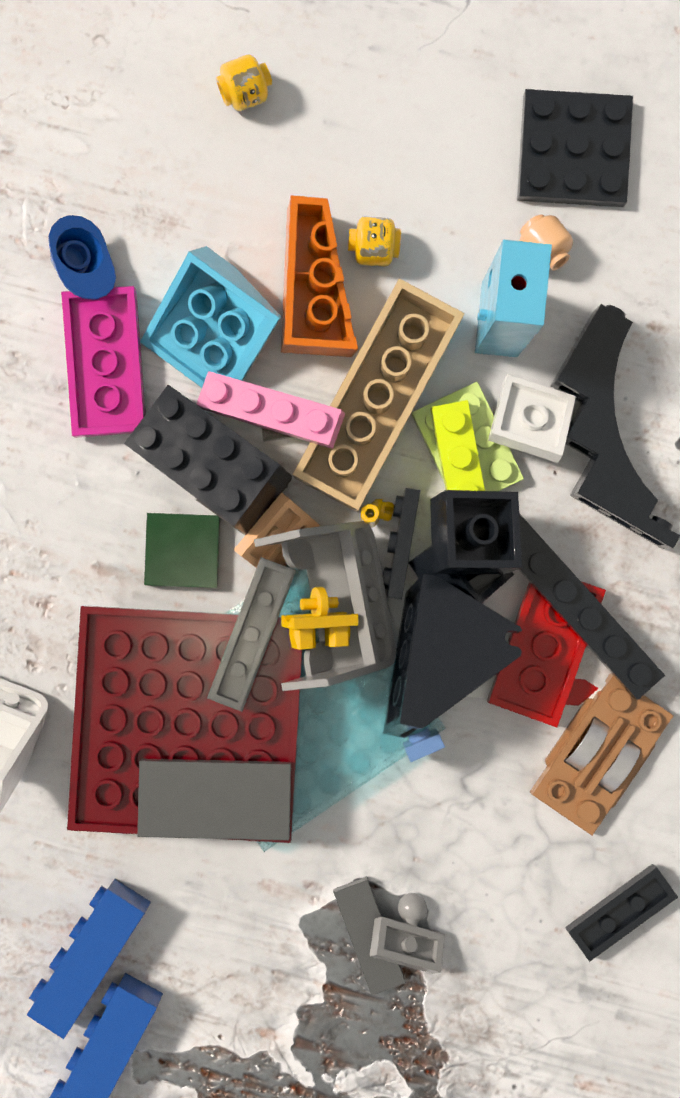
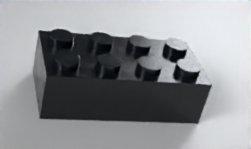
(208, 459)

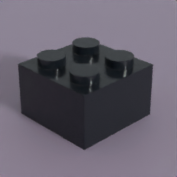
(475, 532)

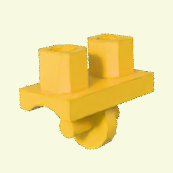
(335, 623)

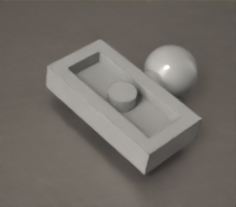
(404, 941)

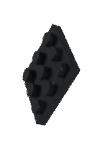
(575, 148)

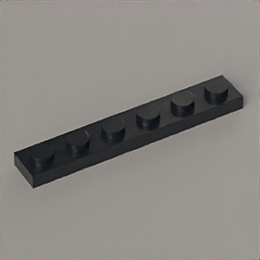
(586, 615)

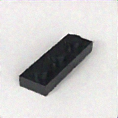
(400, 542)
(621, 912)

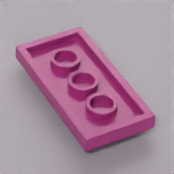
(103, 363)

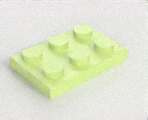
(496, 460)

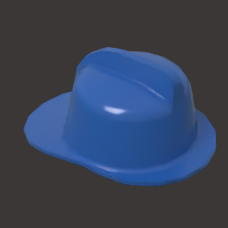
(81, 257)

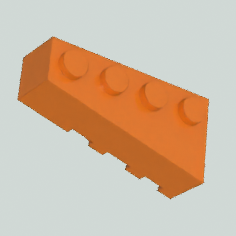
(314, 295)

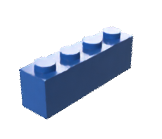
(88, 958)
(110, 1040)

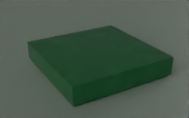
(182, 550)

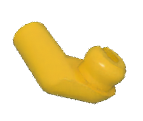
(377, 510)

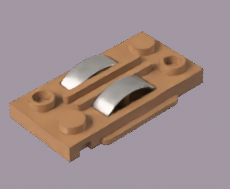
(600, 754)

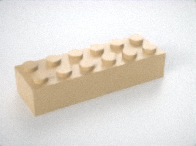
(380, 393)

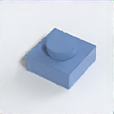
(422, 743)

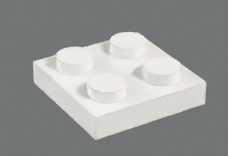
(532, 418)

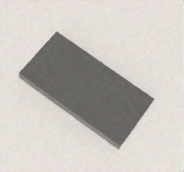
(214, 799)

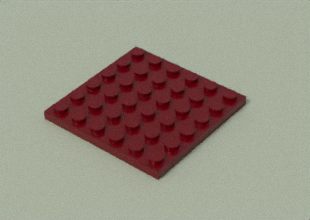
(146, 696)

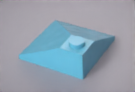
(210, 319)

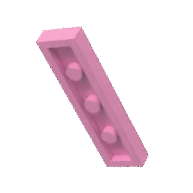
(271, 409)

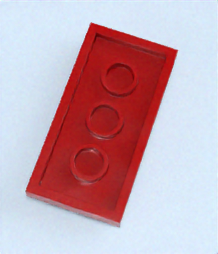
(550, 657)

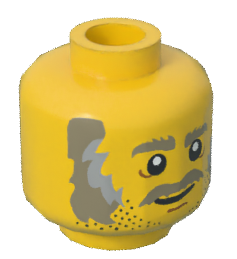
(244, 82)
(375, 241)

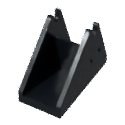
(443, 653)

